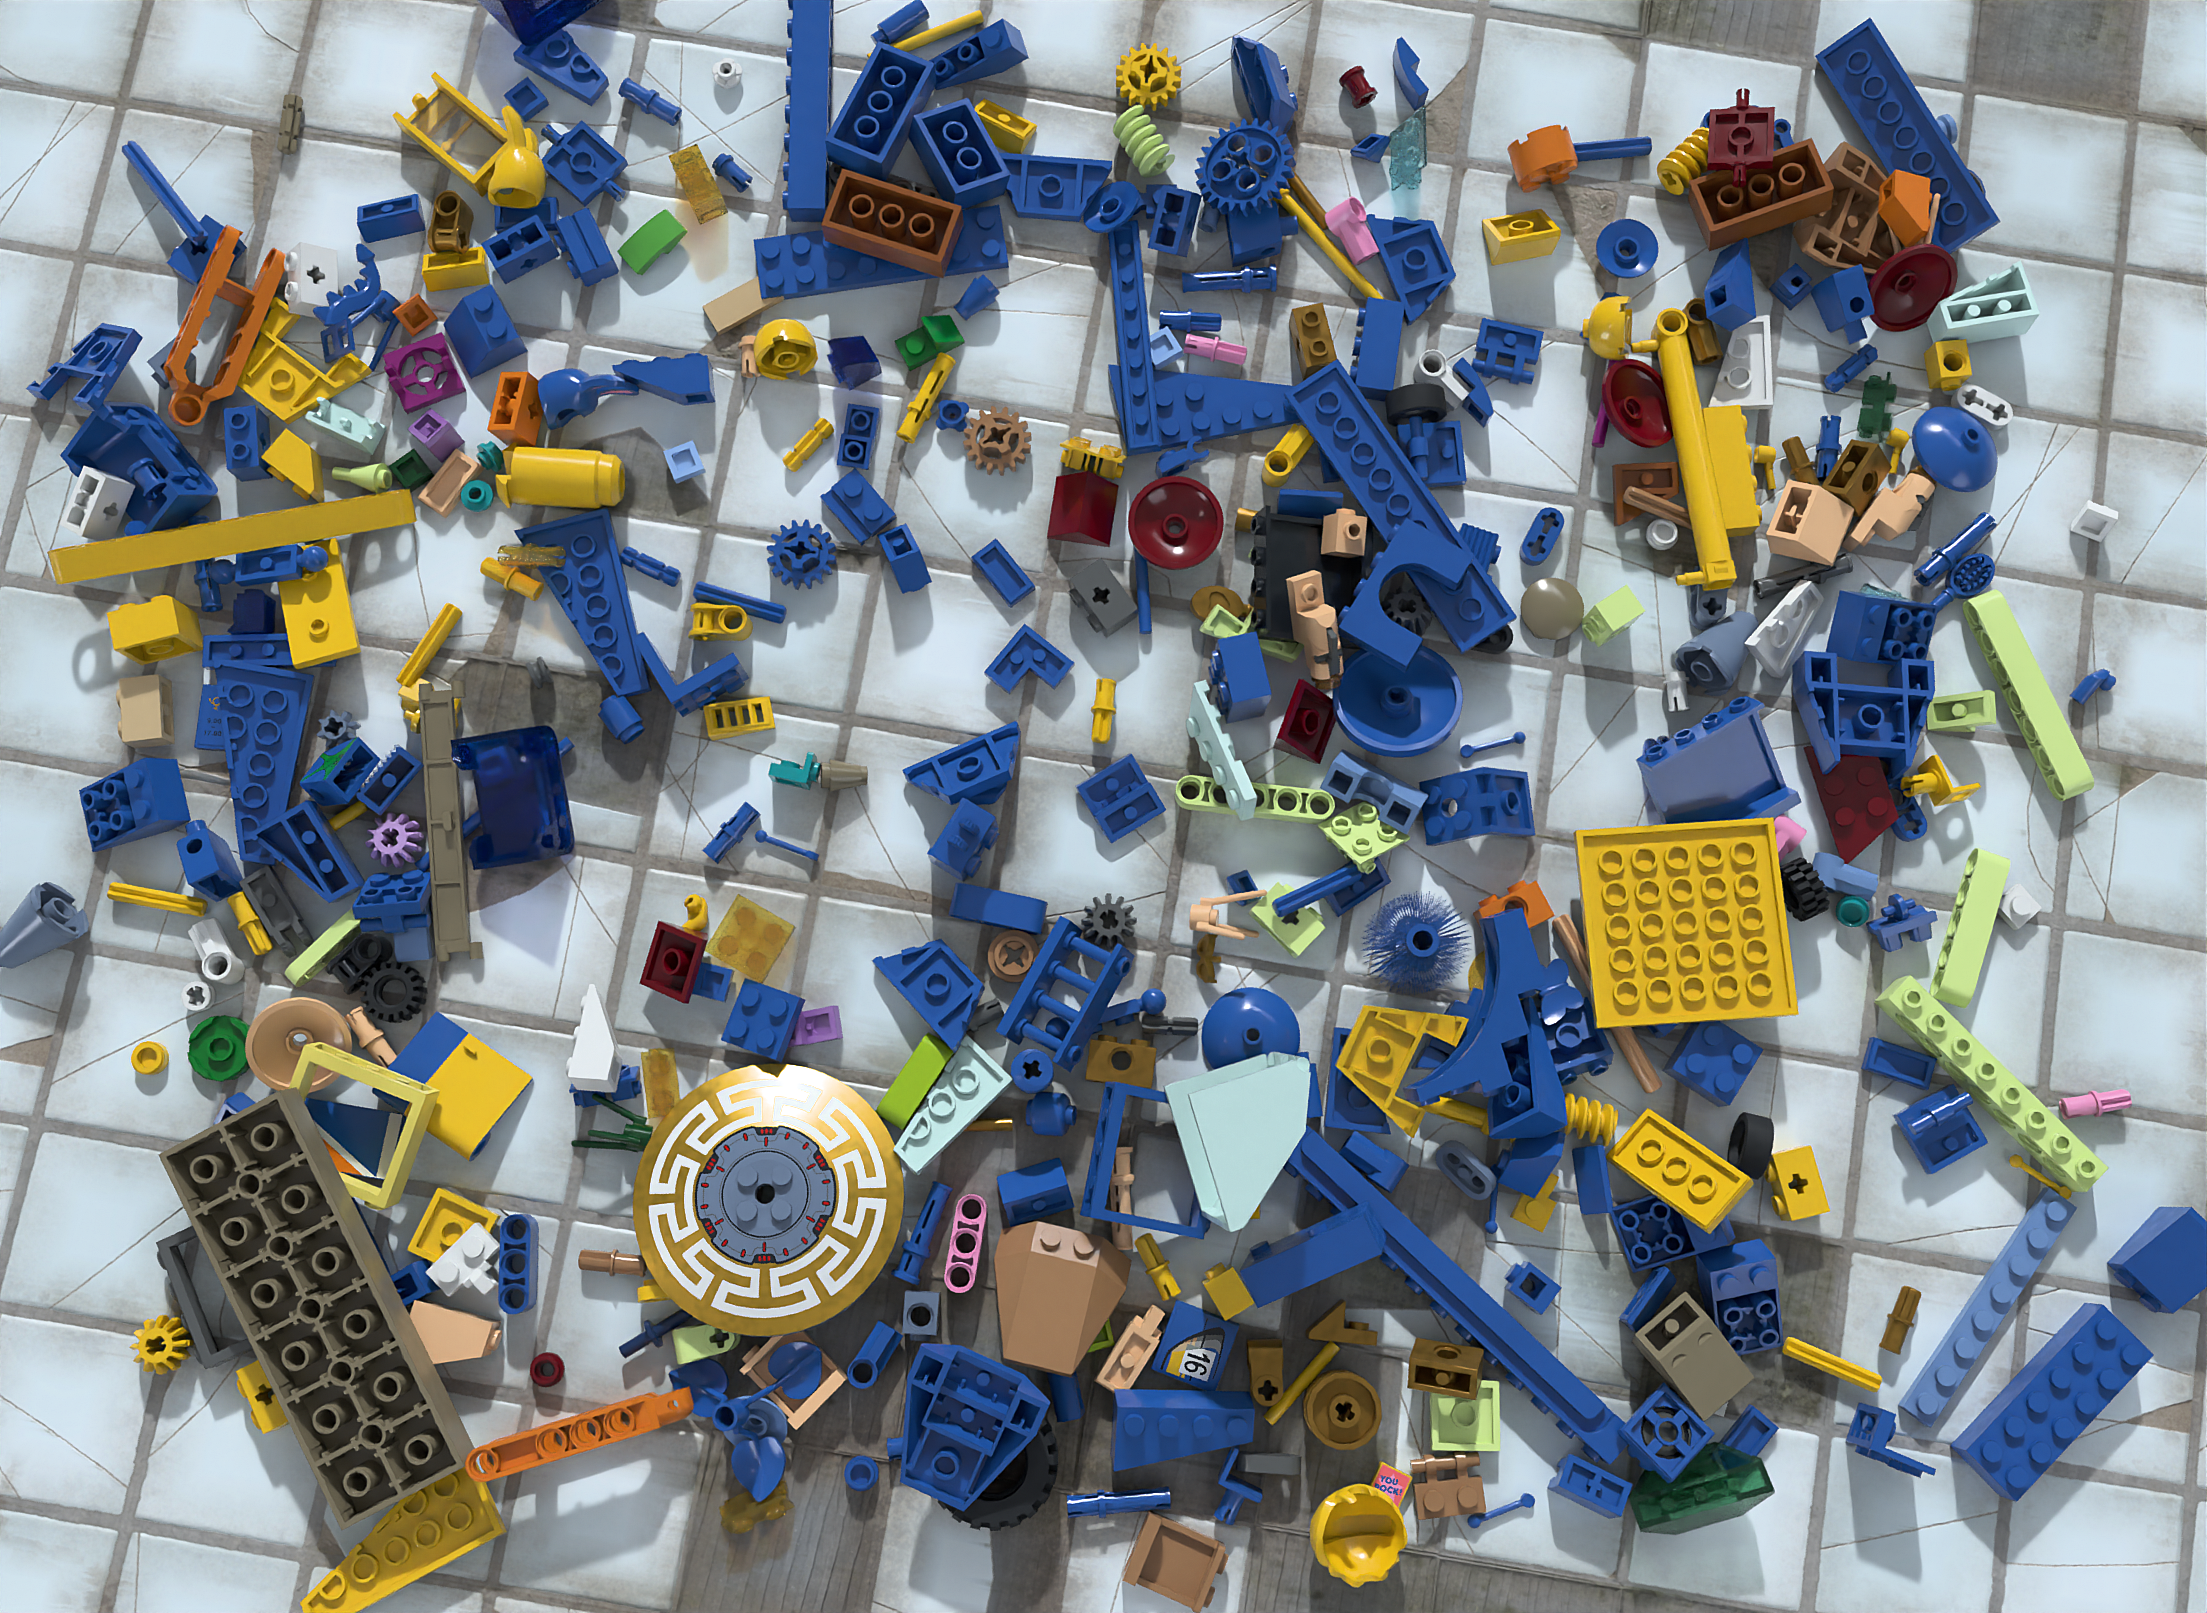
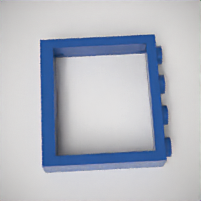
(1103, 1160)

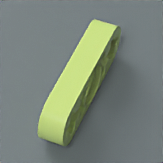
(324, 949)

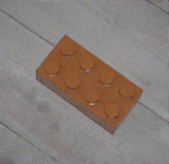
(1770, 199)
(892, 223)

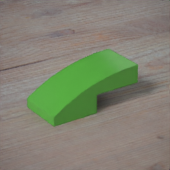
(651, 240)

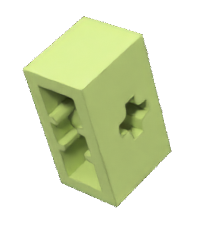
(1611, 616)
(1290, 936)

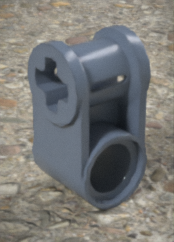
(1706, 606)

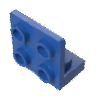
(1870, 1433)

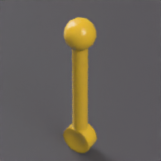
(2017, 1161)

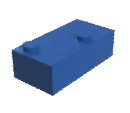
(880, 111)
(1312, 1254)

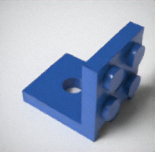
(698, 690)
(1487, 804)

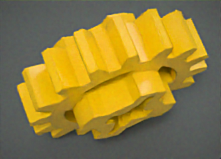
(1163, 80)

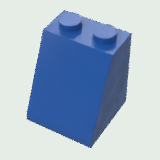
(2165, 1259)

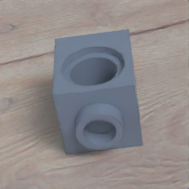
(927, 1299)

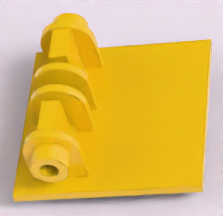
(1080, 446)

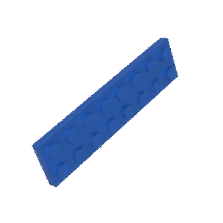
(1906, 131)
(811, 266)

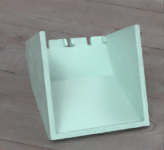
(1240, 1130)

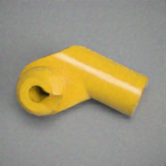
(697, 912)

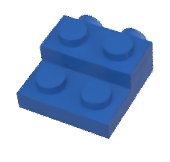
(1578, 1045)

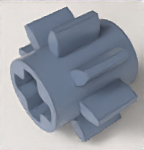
(331, 726)

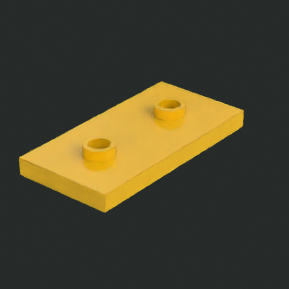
(319, 612)
(1679, 1170)

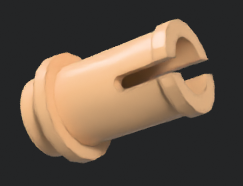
(747, 357)

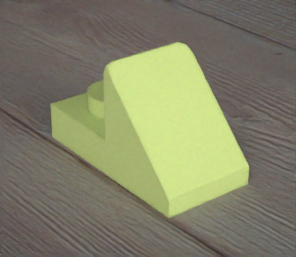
(1962, 711)

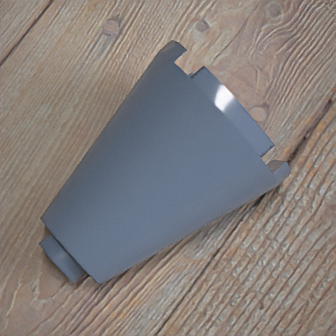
(1717, 653)
(40, 925)

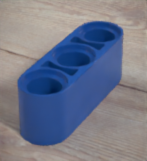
(998, 908)
(508, 1277)

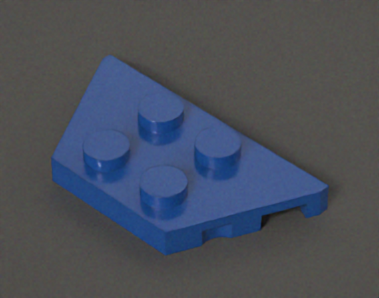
(1053, 185)
(1412, 261)
(969, 766)
(936, 987)

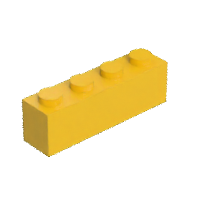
(1732, 469)

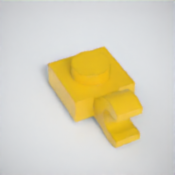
(1536, 1211)

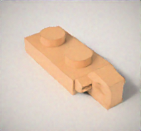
(1131, 1351)

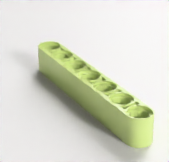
(2028, 695)

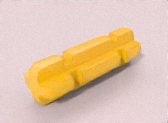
(808, 444)

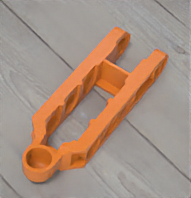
(189, 399)
(540, 1445)

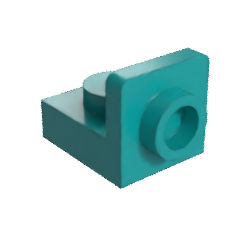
(791, 774)

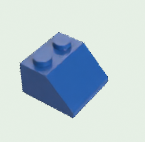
(483, 332)

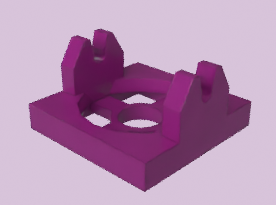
(413, 402)

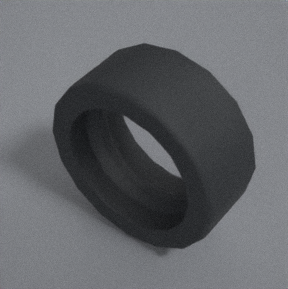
(1415, 400)
(1751, 1144)

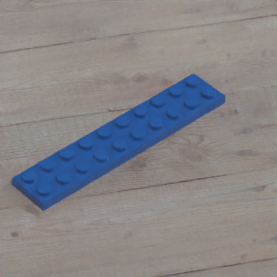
(1390, 492)

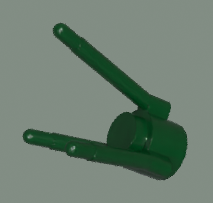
(634, 1136)

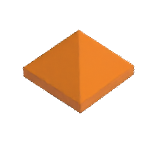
(415, 314)

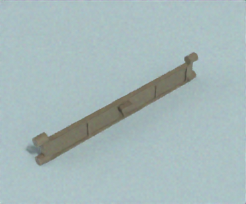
(445, 822)

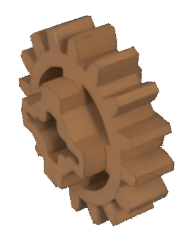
(992, 429)

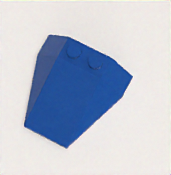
(964, 1422)

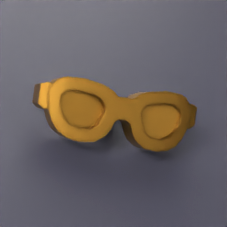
(1205, 966)

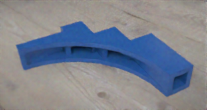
(1510, 975)

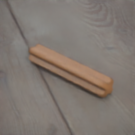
(1657, 506)

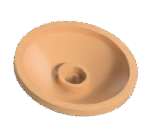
(275, 1052)

